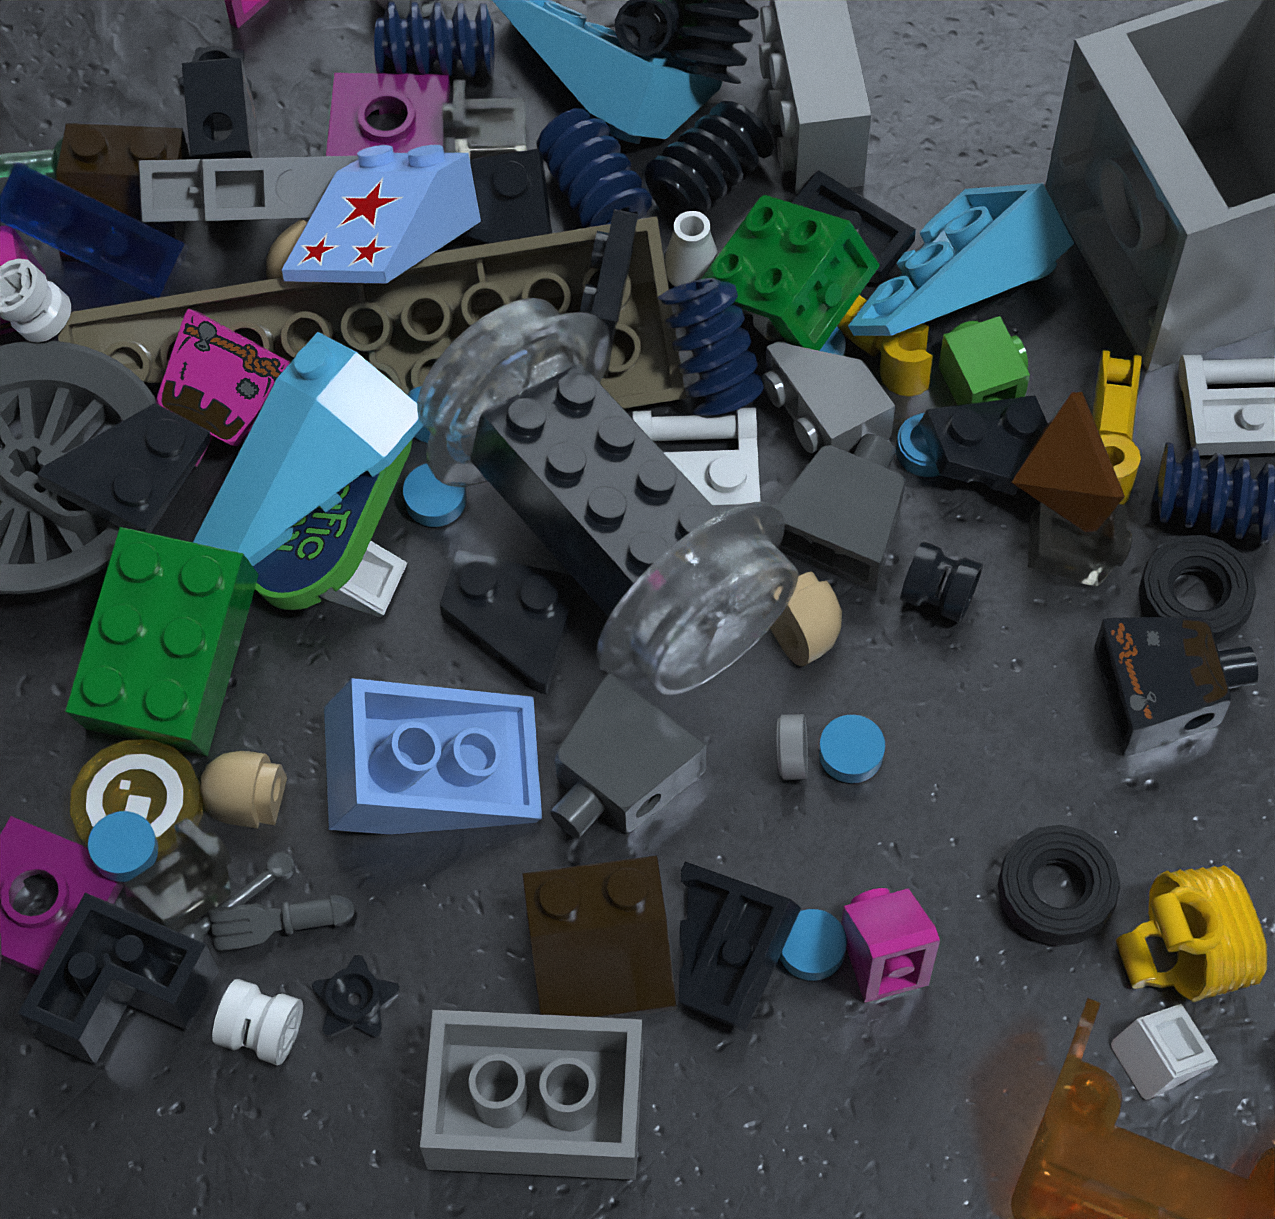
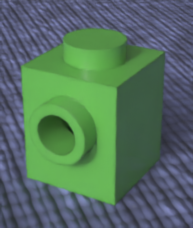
(984, 362)

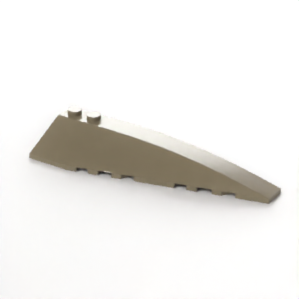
(416, 315)

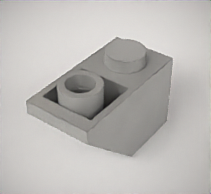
(827, 396)

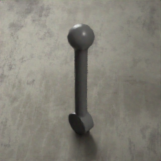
(279, 867)

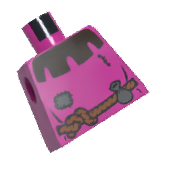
(218, 378)

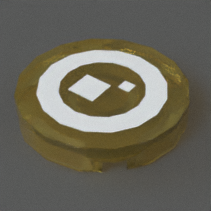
(137, 779)

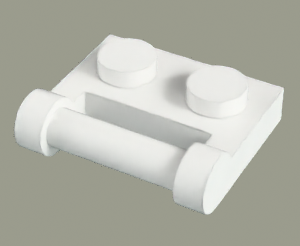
(1229, 418)
(721, 476)

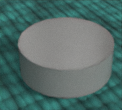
(792, 746)

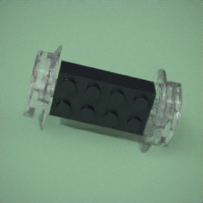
(677, 578)

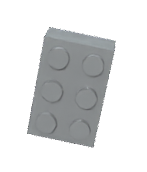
(816, 90)
(533, 1094)

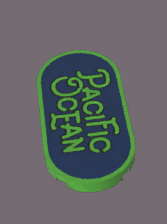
(328, 544)

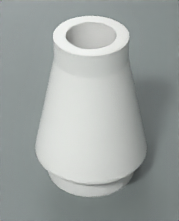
(689, 249)

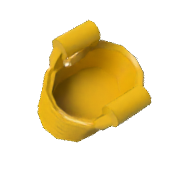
(1210, 926)

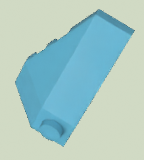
(626, 90)
(970, 252)
(312, 438)

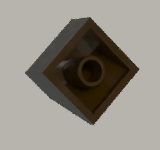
(105, 165)
(600, 939)

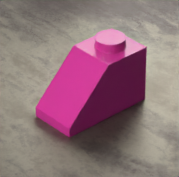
(889, 942)

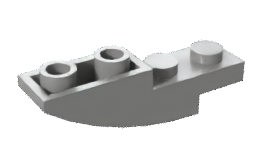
(235, 187)

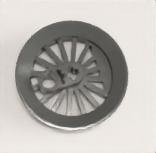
(64, 376)

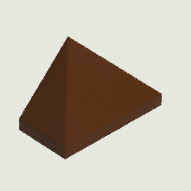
(1072, 468)

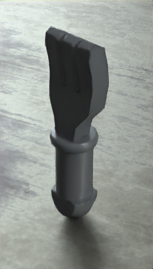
(254, 923)

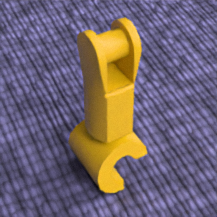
(904, 359)
(1115, 415)

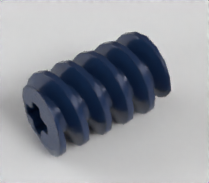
(434, 40)
(591, 168)
(716, 345)
(1216, 493)

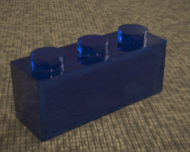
(91, 231)

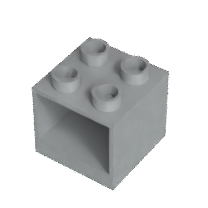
(1173, 173)

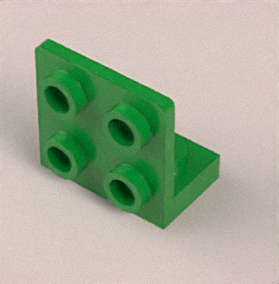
(795, 269)

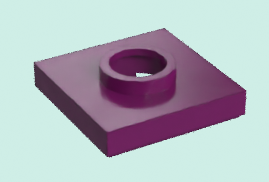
(362, 93)
(34, 851)

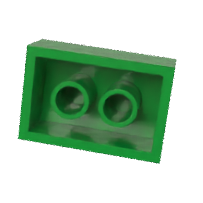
(163, 641)

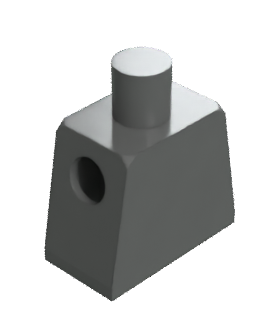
(845, 511)
(623, 761)

